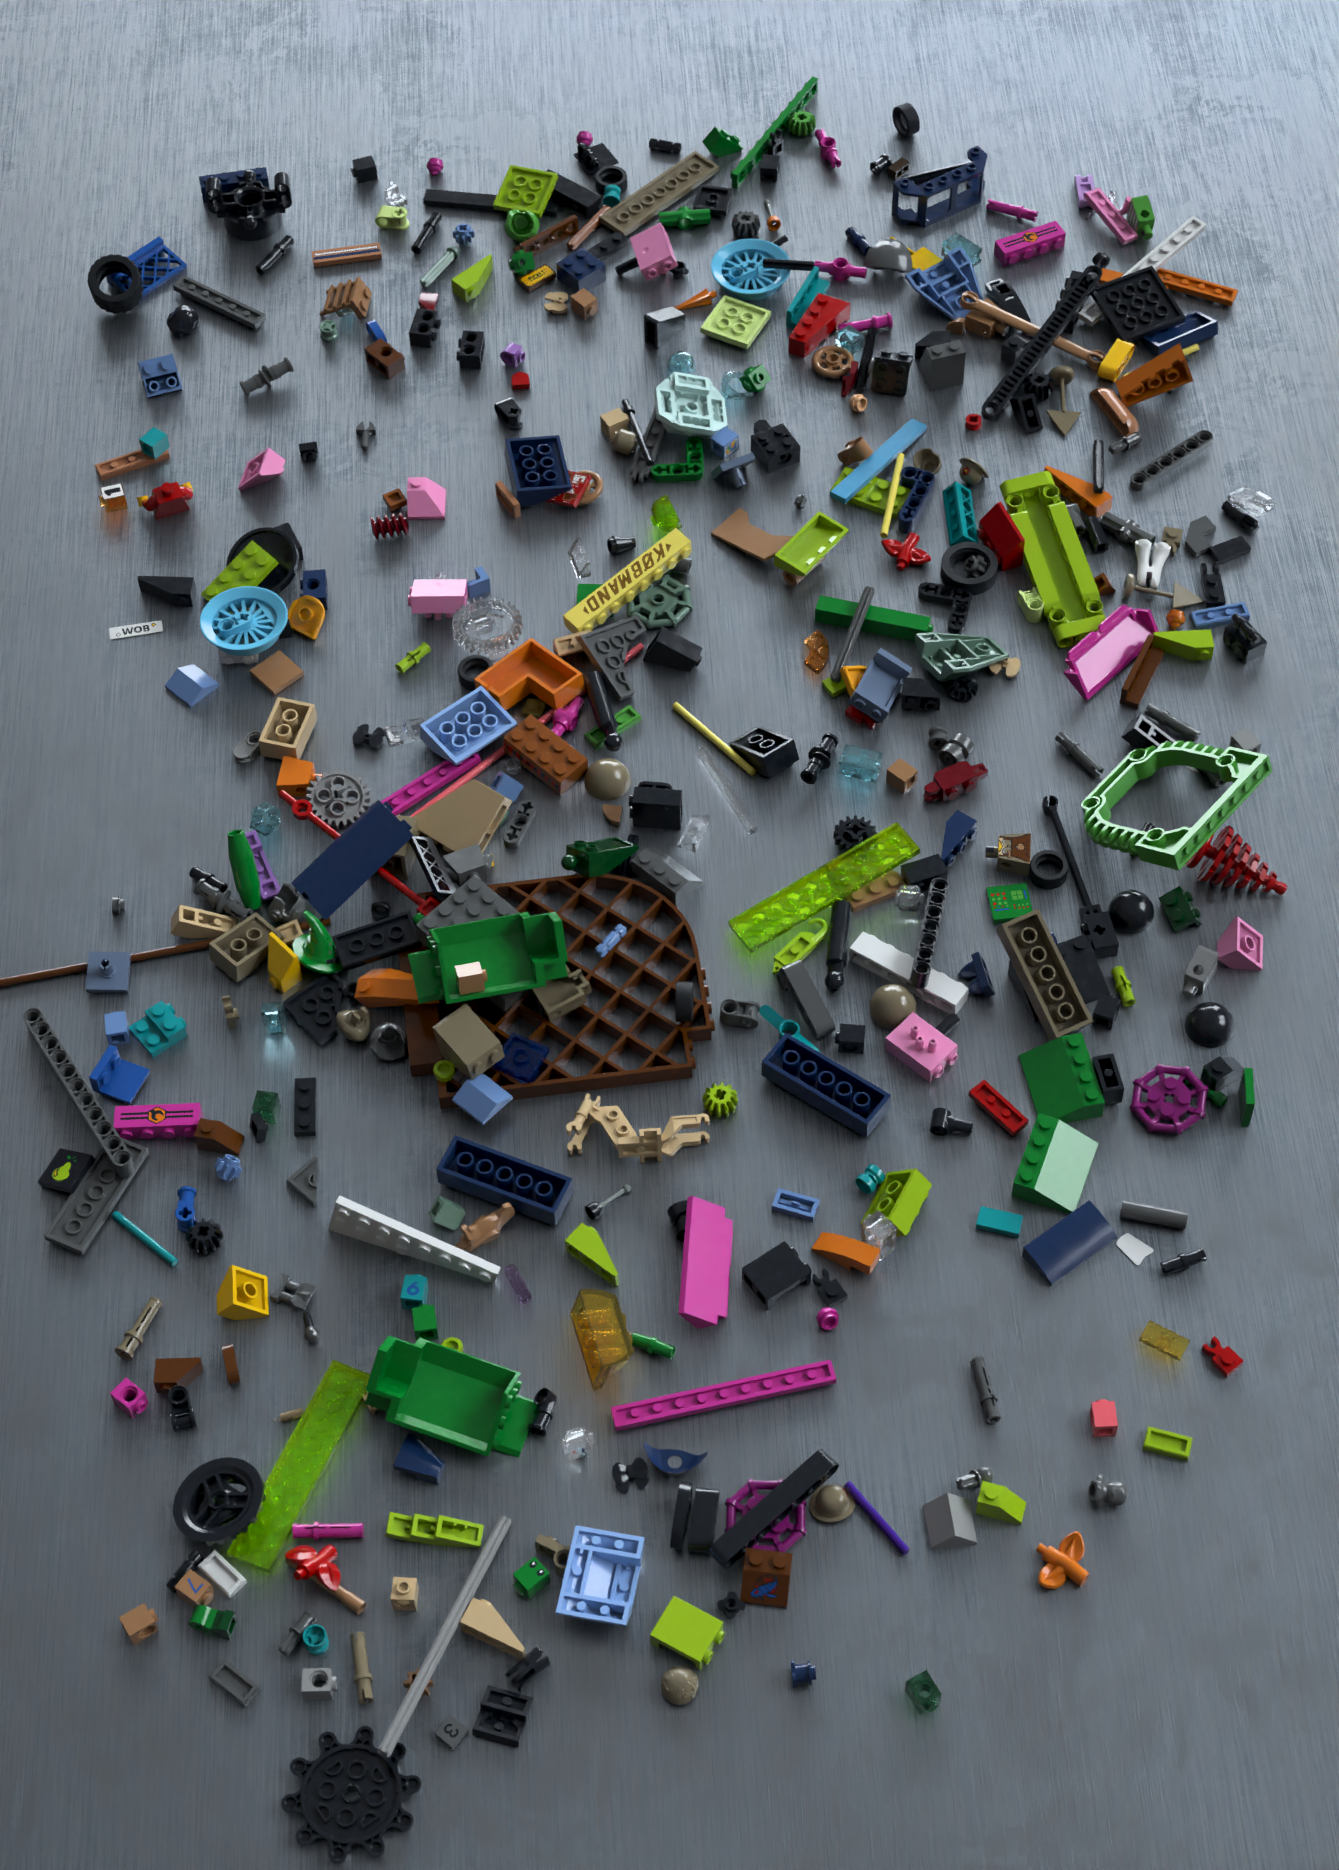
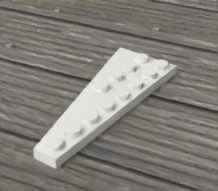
(375, 1228)

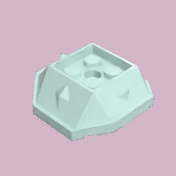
(690, 405)

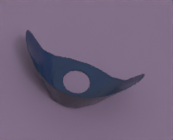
(660, 1459)

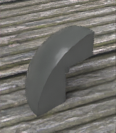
(889, 255)

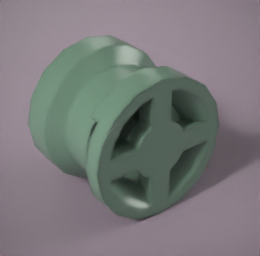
(328, 331)

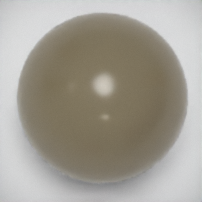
(891, 1005)

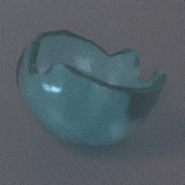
(681, 362)

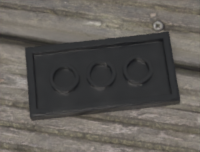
(376, 941)

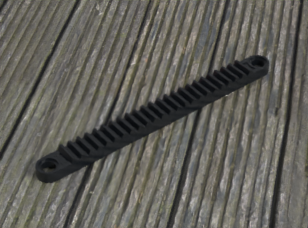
(1041, 343)

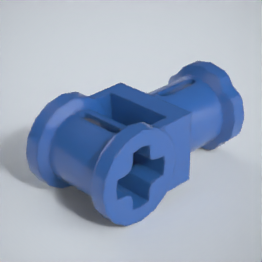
(185, 1212)

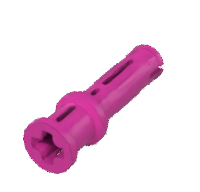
(876, 322)

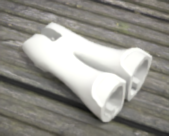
(1159, 555)

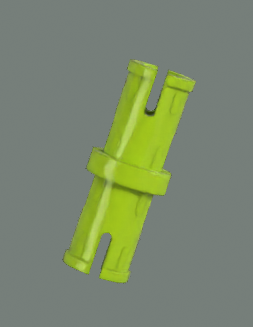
(413, 657)
(1123, 986)

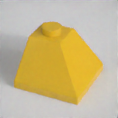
(282, 965)
(243, 1295)

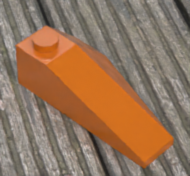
(386, 988)

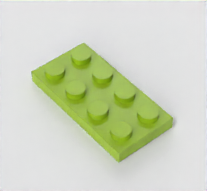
(875, 494)
(246, 569)

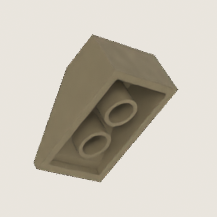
(242, 947)

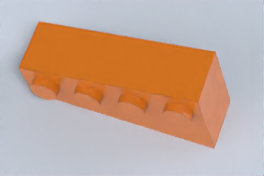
(1155, 377)

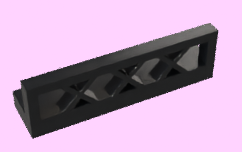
(433, 867)

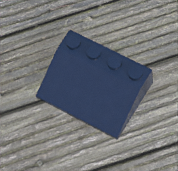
(536, 468)

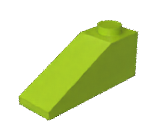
(472, 280)
(1187, 644)
(589, 1249)

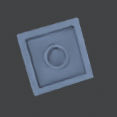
(733, 467)
(108, 972)

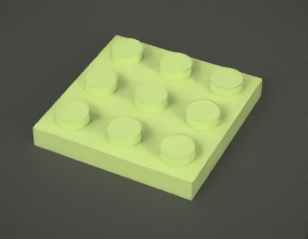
(735, 322)

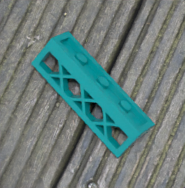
(805, 296)
(957, 515)

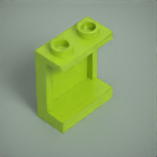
(688, 1632)

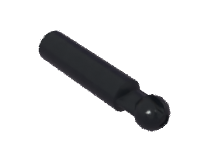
(602, 710)
(838, 944)

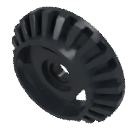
(209, 1484)

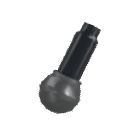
(311, 1332)

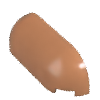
(1115, 411)

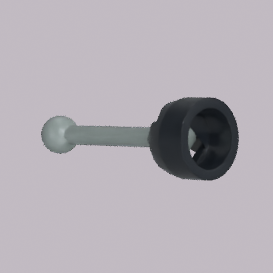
(595, 1209)

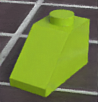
(1000, 1503)

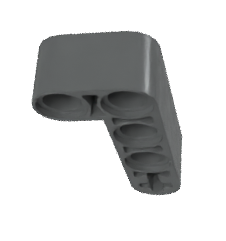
(807, 998)

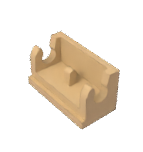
(568, 644)

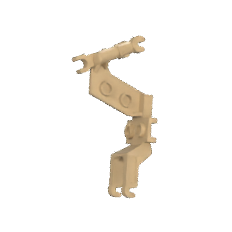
(650, 1140)

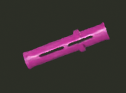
(1017, 211)
(334, 1530)

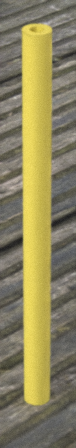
(892, 495)
(714, 739)

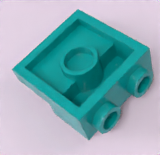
(159, 1029)

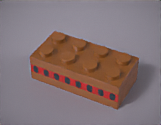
(545, 754)

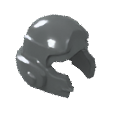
(287, 905)

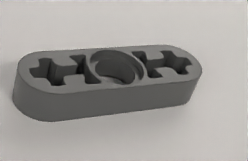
(520, 832)

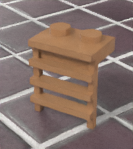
(355, 296)

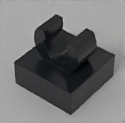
(308, 449)

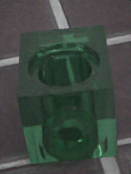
(268, 1105)
(919, 1683)

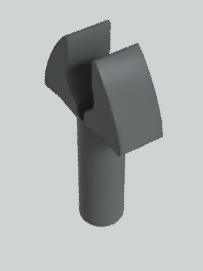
(360, 430)

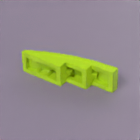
(434, 1531)

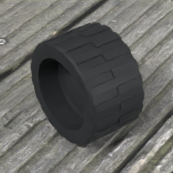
(115, 264)

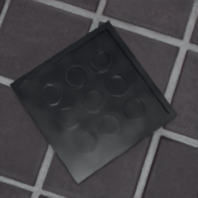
(1137, 305)

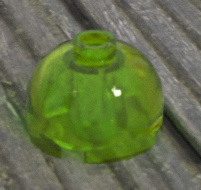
(664, 515)

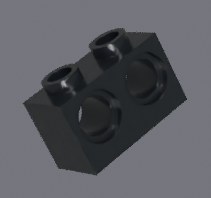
(424, 328)
(471, 349)

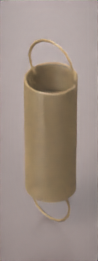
(291, 1415)

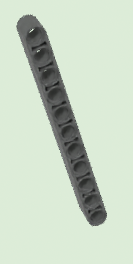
(79, 1093)

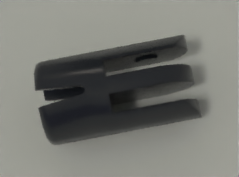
(532, 1666)

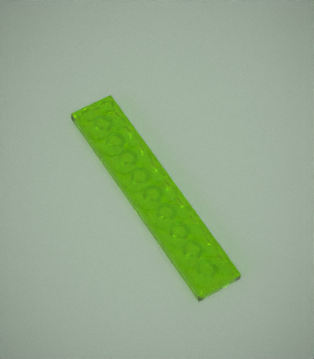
(823, 887)
(302, 1465)

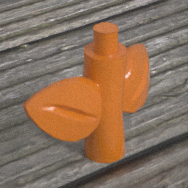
(1063, 1562)

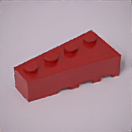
(817, 324)

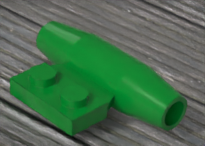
(244, 869)

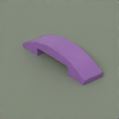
(268, 883)

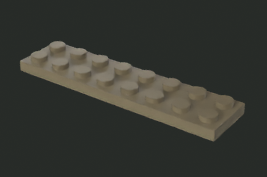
(659, 194)

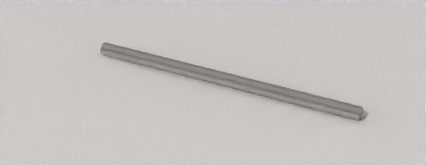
(444, 1637)

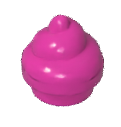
(584, 137)
(435, 166)
(827, 1318)

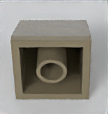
(402, 861)
(467, 1042)

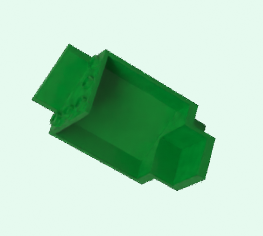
(513, 949)
(450, 1396)

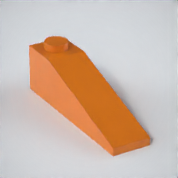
(1081, 492)

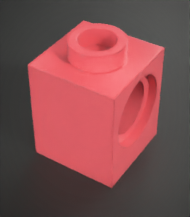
(1103, 1418)

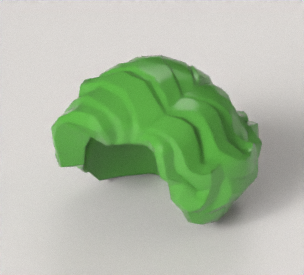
(521, 225)

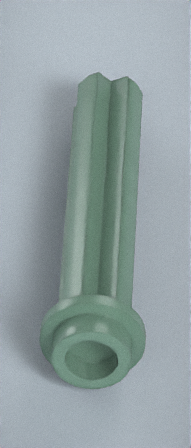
(439, 266)

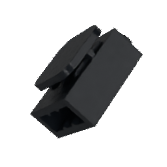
(656, 806)

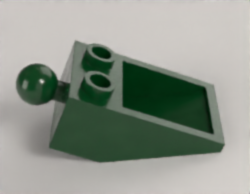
(597, 856)

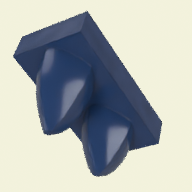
(978, 968)

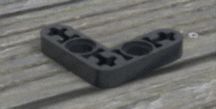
(957, 603)

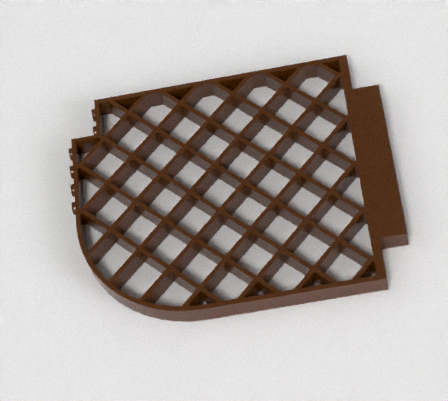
(528, 893)

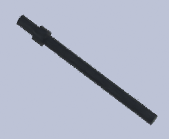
(629, 410)

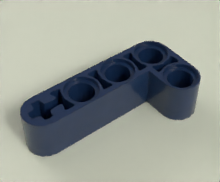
(922, 489)

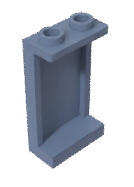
(879, 685)

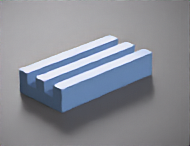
(795, 1208)

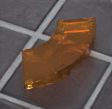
(818, 652)

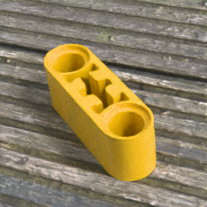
(1116, 360)

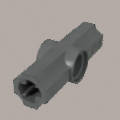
(1125, 531)

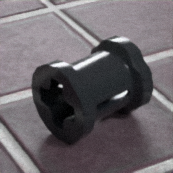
(880, 164)

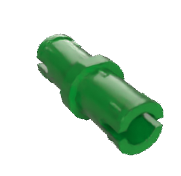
(653, 1345)

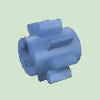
(463, 234)
(228, 1167)

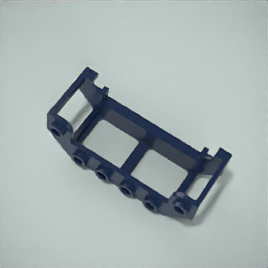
(956, 203)

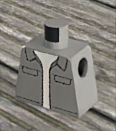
(1200, 971)

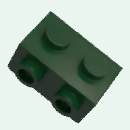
(1180, 909)

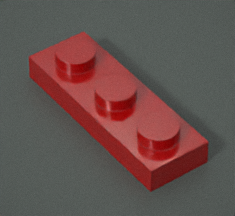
(998, 1107)

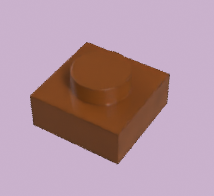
(395, 499)

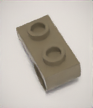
(552, 1549)

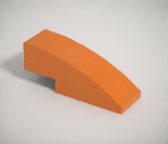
(847, 1252)

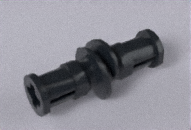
(819, 758)

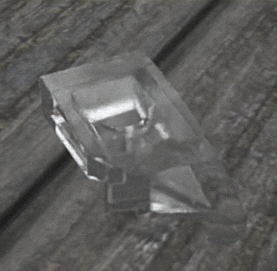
(393, 197)

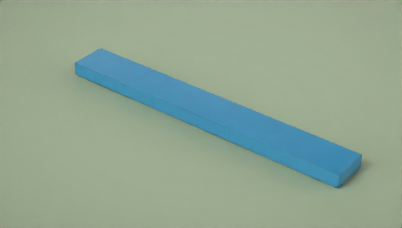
(878, 461)

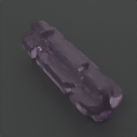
(518, 1283)

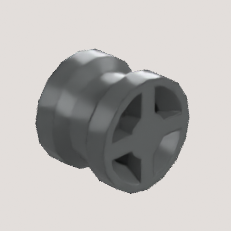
(938, 737)

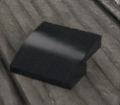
(503, 1716)

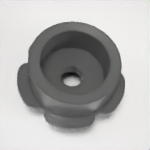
(118, 904)

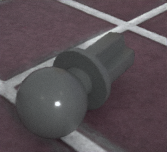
(975, 1478)

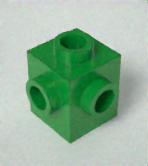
(527, 260)
(755, 378)

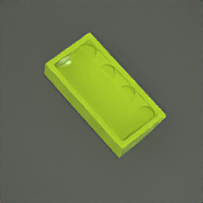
(809, 544)

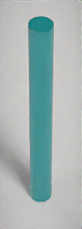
(148, 1241)

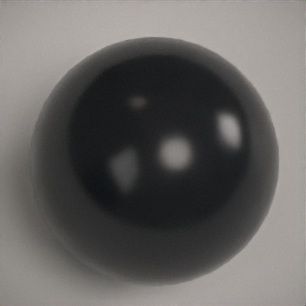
(1131, 911)

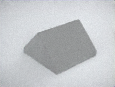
(949, 1522)

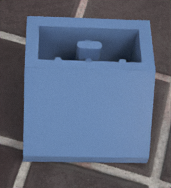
(159, 375)

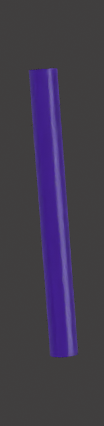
(876, 1517)

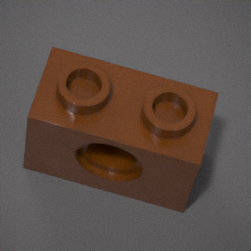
(385, 358)

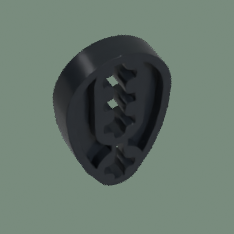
(681, 1515)

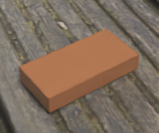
(507, 499)

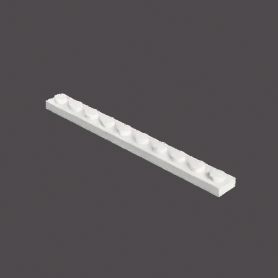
(1156, 258)

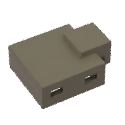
(562, 994)

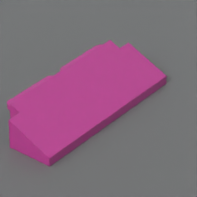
(1109, 649)
(705, 1263)

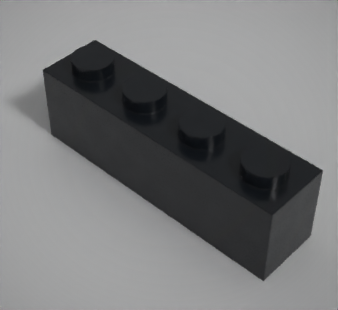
(576, 197)

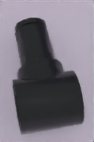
(943, 1123)

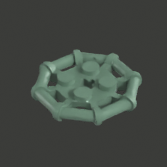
(661, 609)

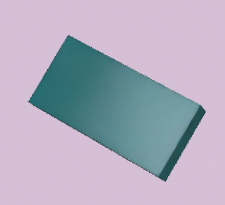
(999, 1221)

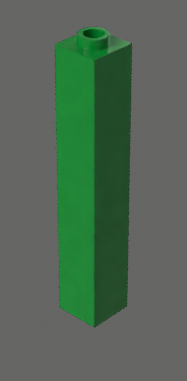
(877, 620)

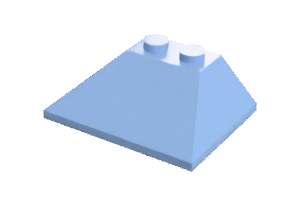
(601, 1576)

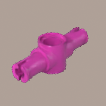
(828, 148)
(841, 269)
(567, 718)

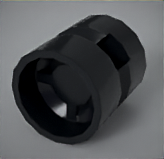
(677, 1217)

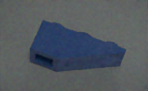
(958, 832)

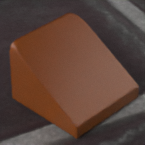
(1104, 584)

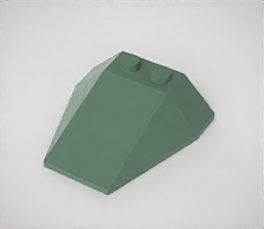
(956, 654)

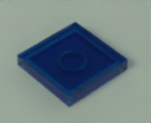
(522, 1057)

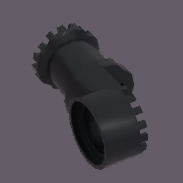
(543, 1412)

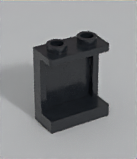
(775, 1273)

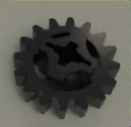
(852, 832)

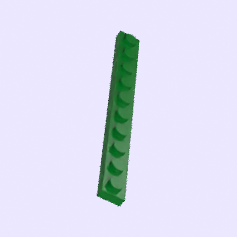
(755, 154)

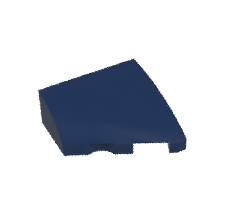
(419, 1460)

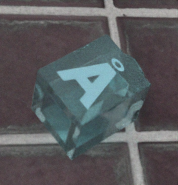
(850, 339)

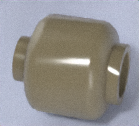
(624, 441)

